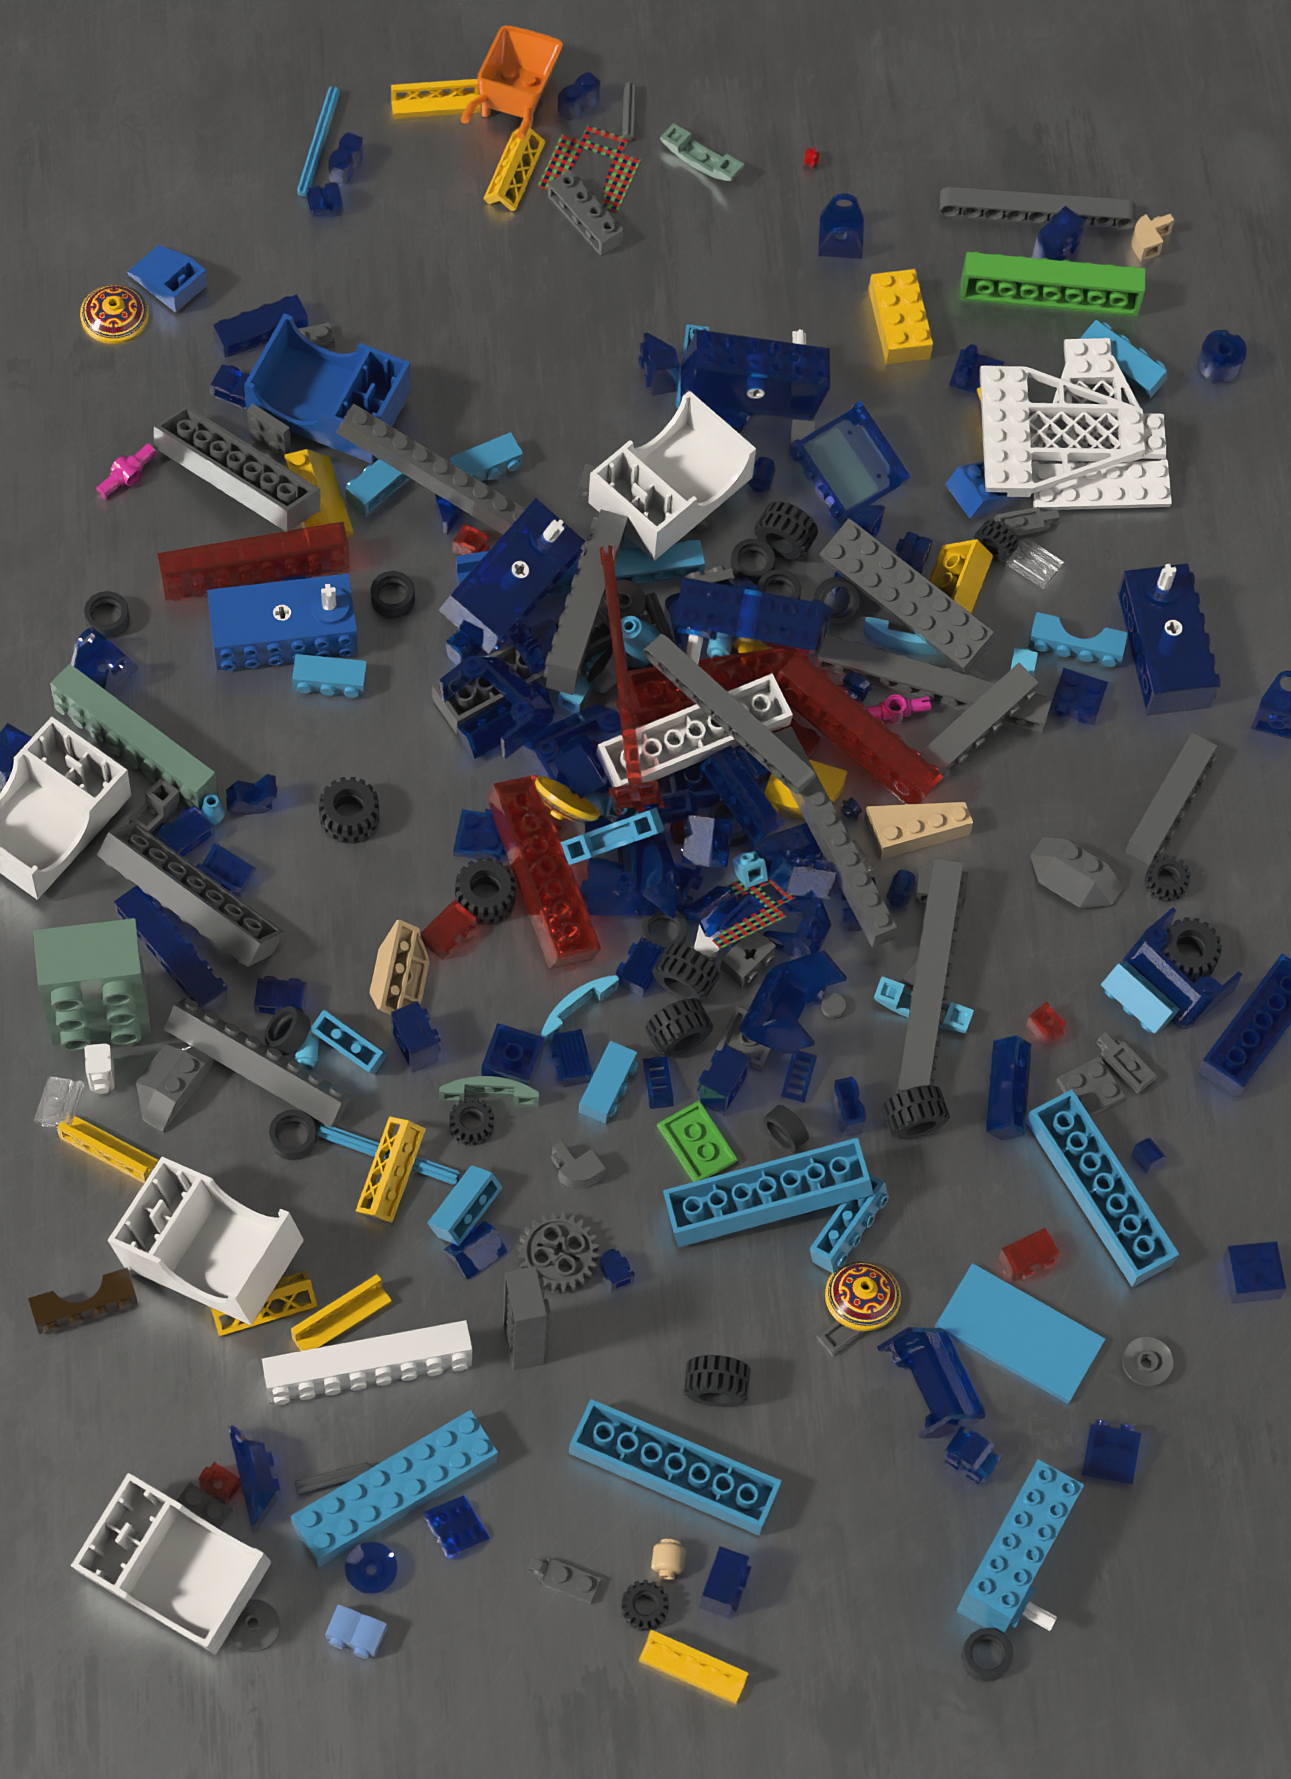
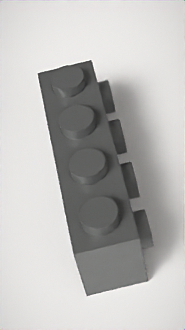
(585, 212)

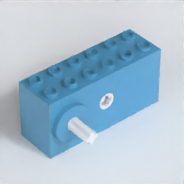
(1004, 1578)

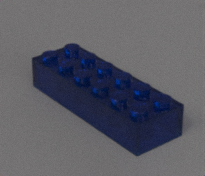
(1252, 1032)

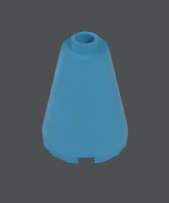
(637, 636)

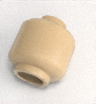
(668, 1559)

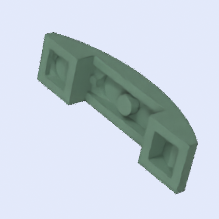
(698, 156)
(489, 1085)

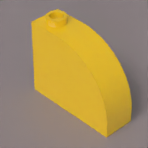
(783, 801)

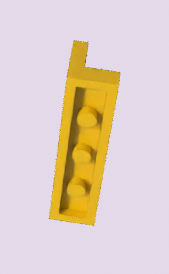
(435, 101)
(511, 163)
(108, 1148)
(394, 1169)
(286, 1286)
(341, 1315)
(693, 1667)

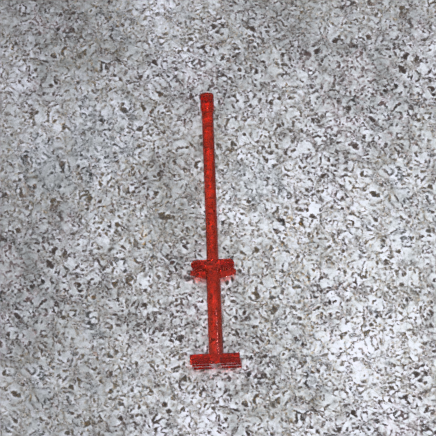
(635, 793)

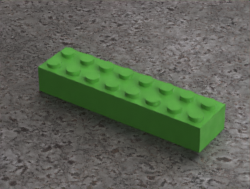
(1052, 284)

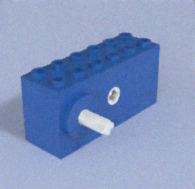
(282, 619)

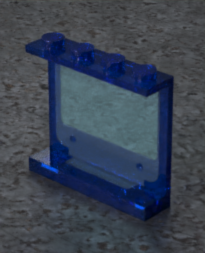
(849, 462)

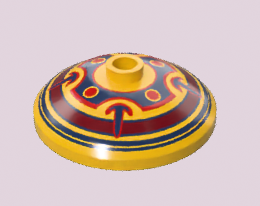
(118, 322)
(564, 802)
(859, 1307)

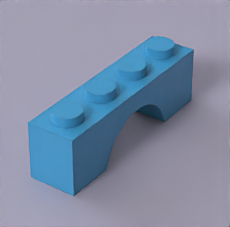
(1050, 636)
(612, 836)

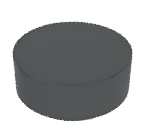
(833, 1006)

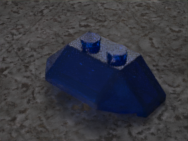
(255, 1475)

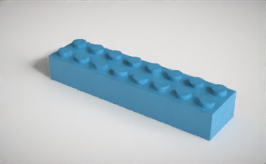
(1102, 1188)
(768, 1192)
(674, 1467)
(394, 1488)

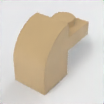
(1148, 234)

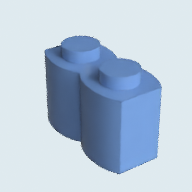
(356, 1632)

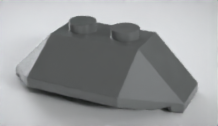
(1074, 873)
(170, 1082)

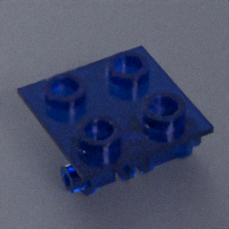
(967, 369)
(535, 643)
(455, 1526)

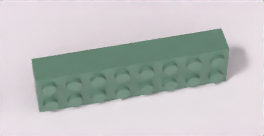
(132, 737)

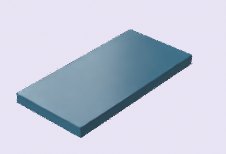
(1020, 1333)

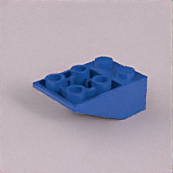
(170, 276)
(968, 488)

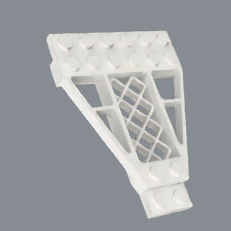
(1008, 429)
(1118, 486)

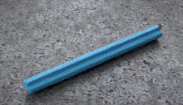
(319, 140)
(370, 1148)

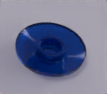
(371, 1555)

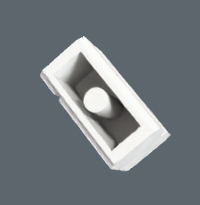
(99, 1068)

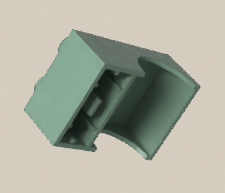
(92, 983)

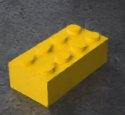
(900, 316)

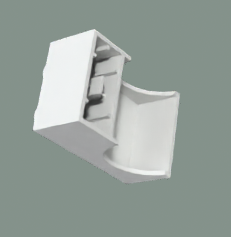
(674, 477)
(55, 805)
(204, 1242)
(171, 1563)

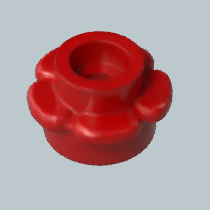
(811, 157)

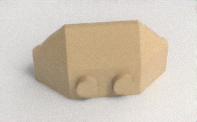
(400, 969)

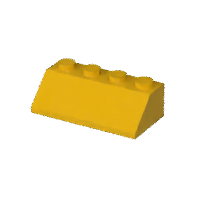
(320, 472)
(961, 571)

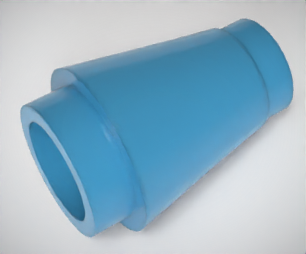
(213, 809)

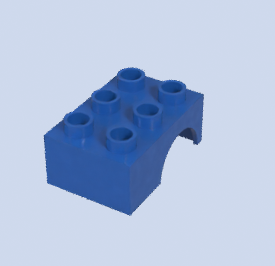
(317, 387)

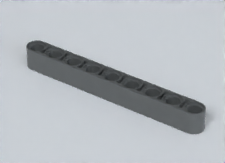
(1035, 207)
(729, 714)

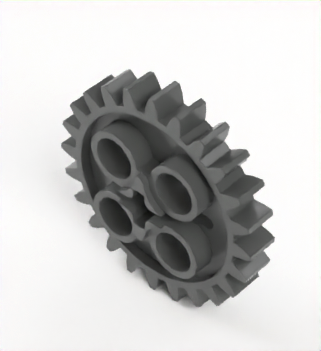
(567, 1233)

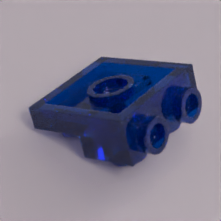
(1078, 696)
(478, 836)
(1111, 1451)

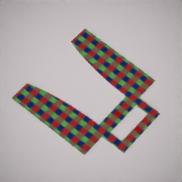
(620, 172)
(757, 920)

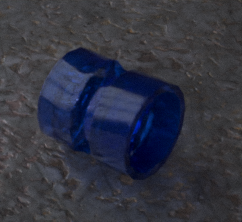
(324, 198)
(856, 685)

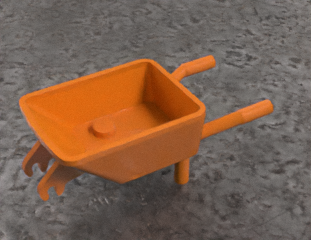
(515, 74)

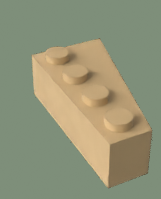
(915, 826)

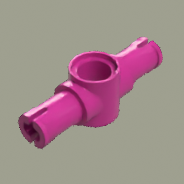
(126, 471)
(905, 706)

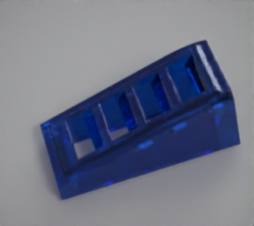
(805, 1057)
(663, 1096)

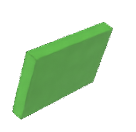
(697, 1142)

